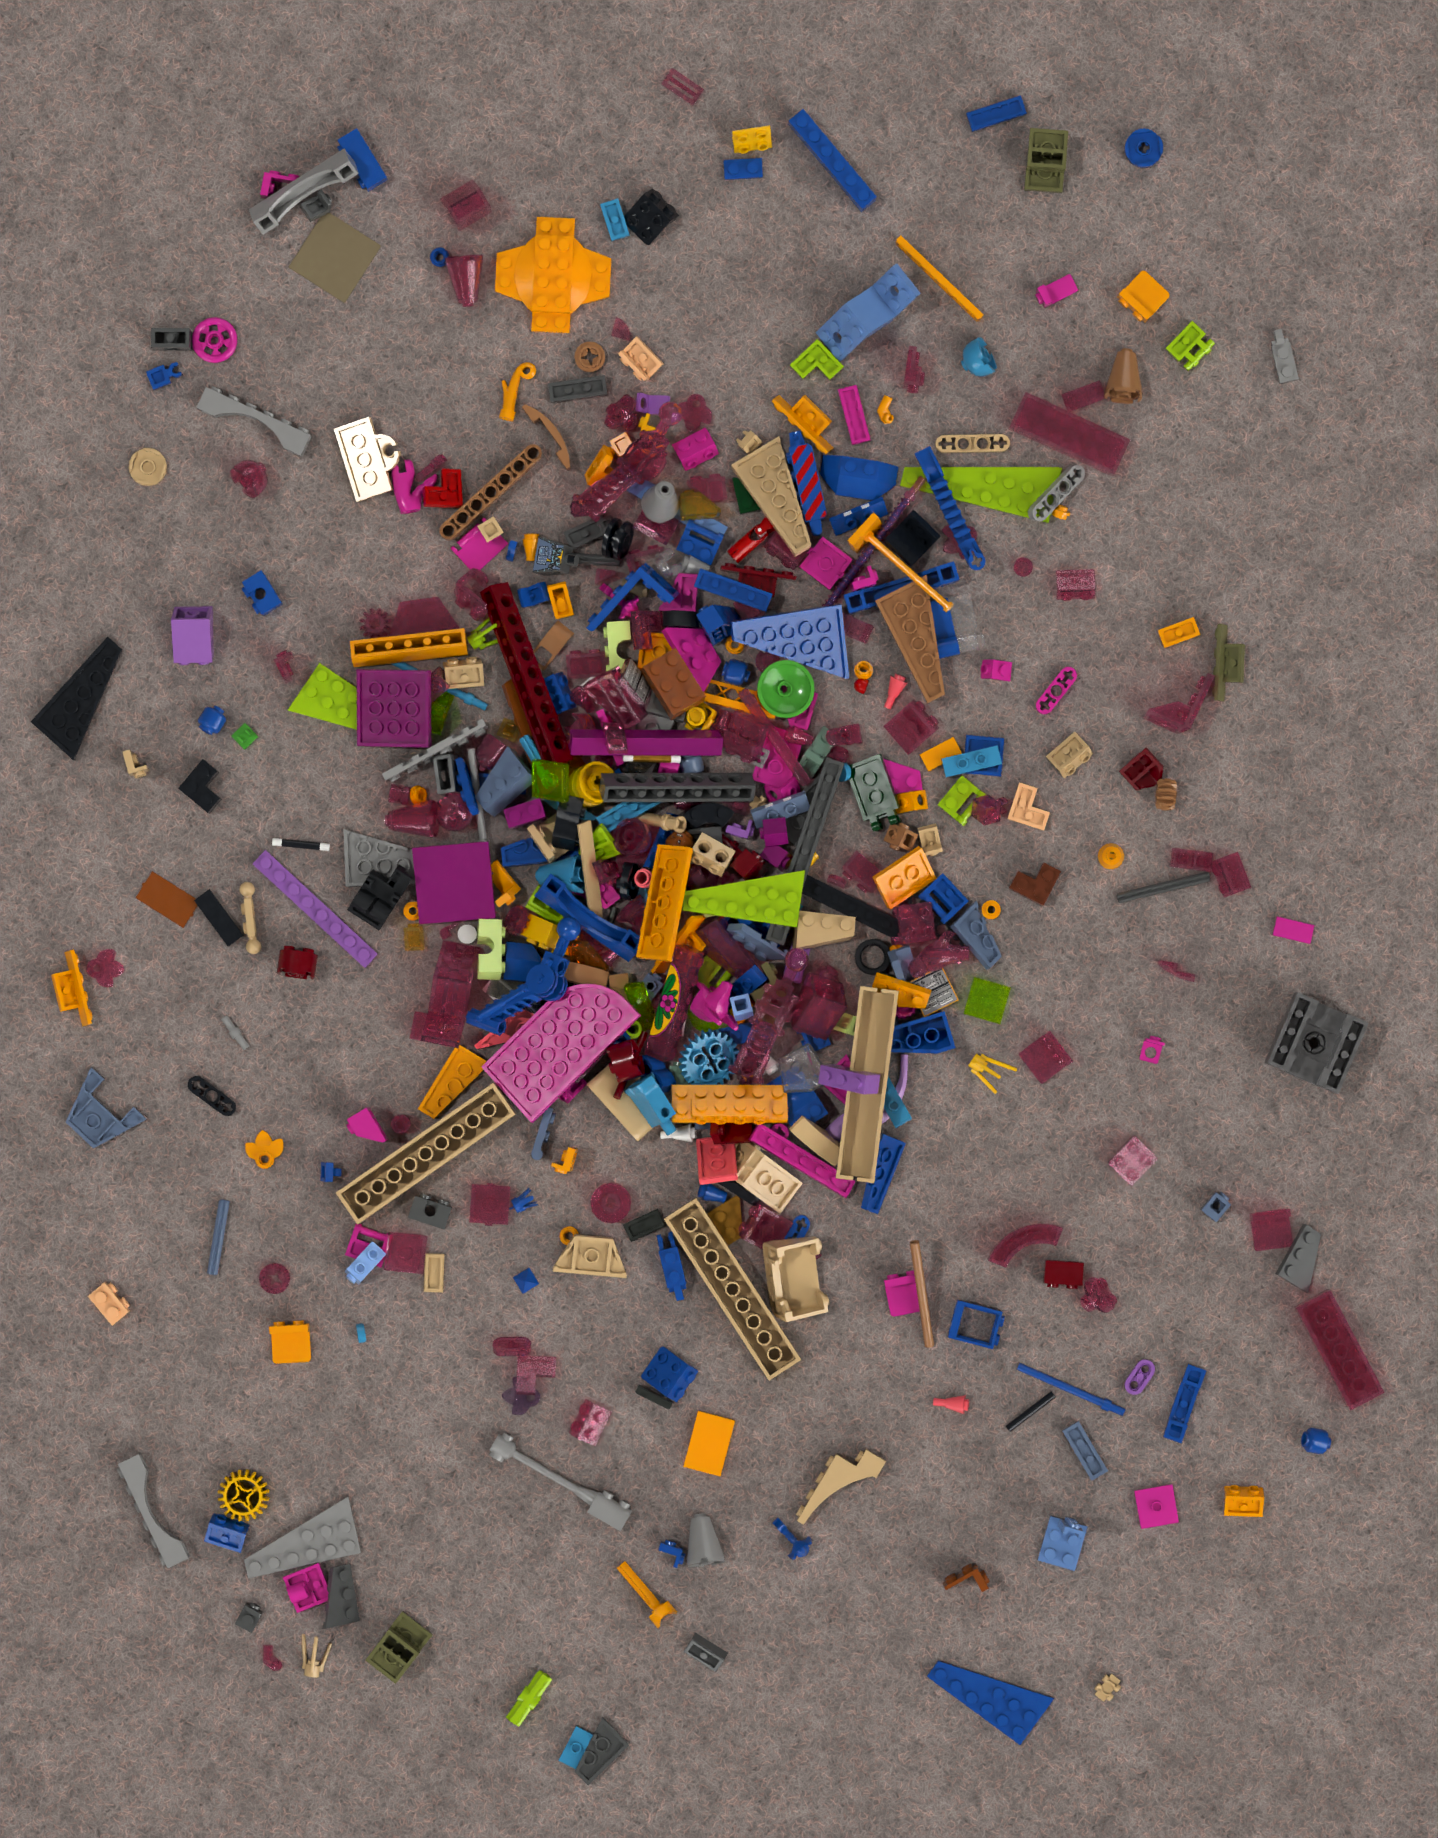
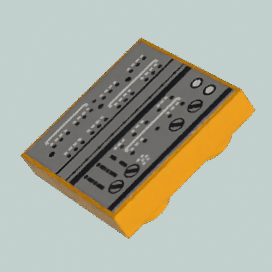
(942, 991)

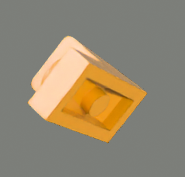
(600, 466)
(560, 600)

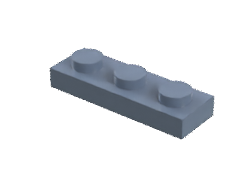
(1085, 1450)

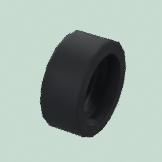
(680, 619)
(858, 960)

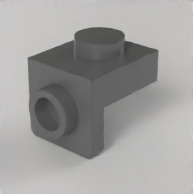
(316, 206)

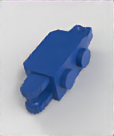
(672, 1266)

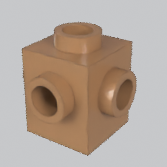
(896, 837)

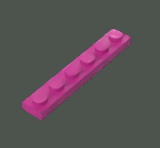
(800, 1160)

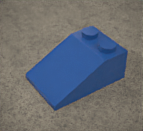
(802, 1104)

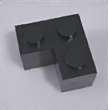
(197, 785)

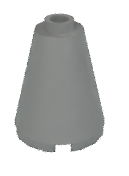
(660, 502)
(703, 1543)

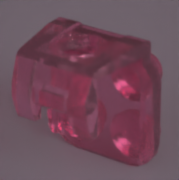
(467, 598)

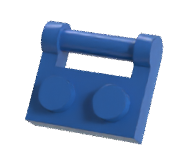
(697, 546)
(947, 894)

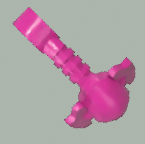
(627, 606)

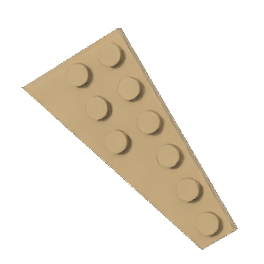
(772, 488)

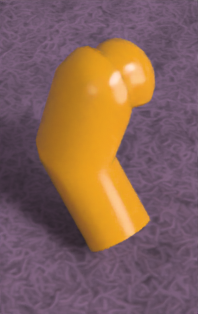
(883, 411)

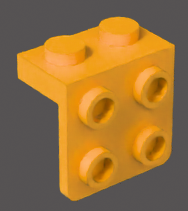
(1143, 296)
(290, 1342)

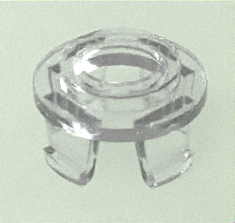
(663, 567)

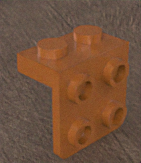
(967, 1571)

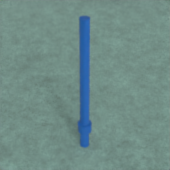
(1105, 1404)

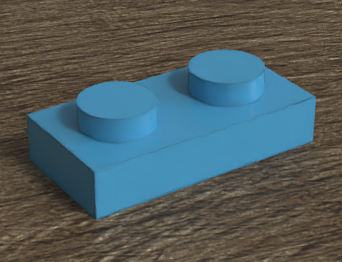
(614, 220)

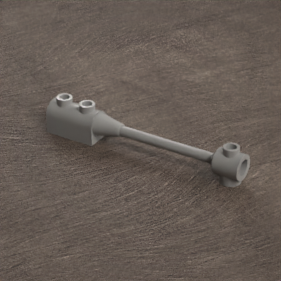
(601, 1504)

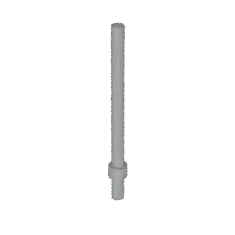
(476, 786)

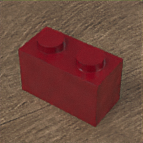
(1063, 1272)

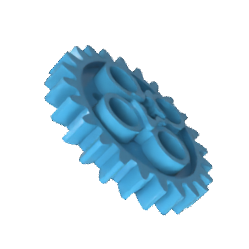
(693, 1068)

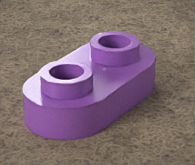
(1140, 1377)

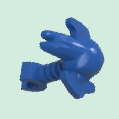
(800, 1547)

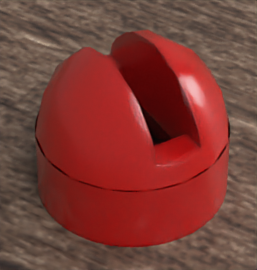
(860, 685)

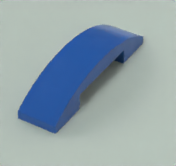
(1184, 1403)

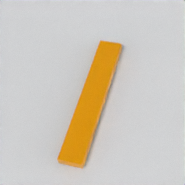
(936, 276)

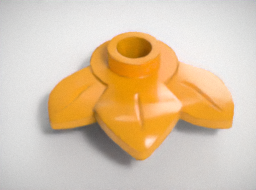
(264, 1146)

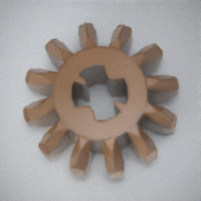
(1166, 794)

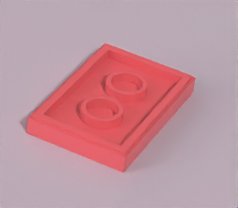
(716, 1161)

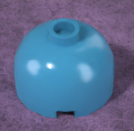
(978, 359)

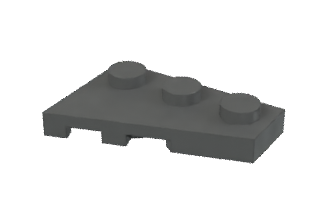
(1300, 1259)

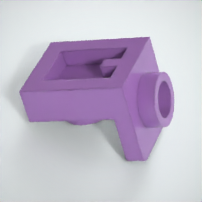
(737, 830)

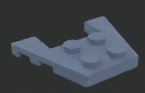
(93, 1119)

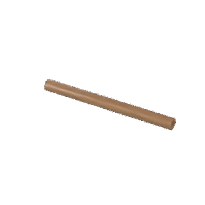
(921, 1293)

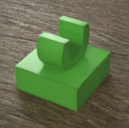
(245, 736)

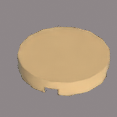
(150, 472)

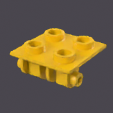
(752, 139)

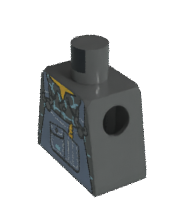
(553, 558)

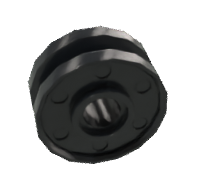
(617, 539)

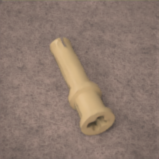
(666, 821)

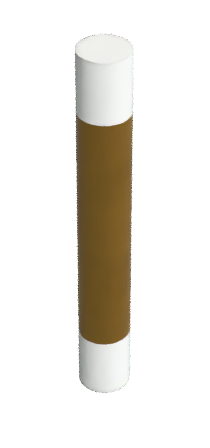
(652, 758)

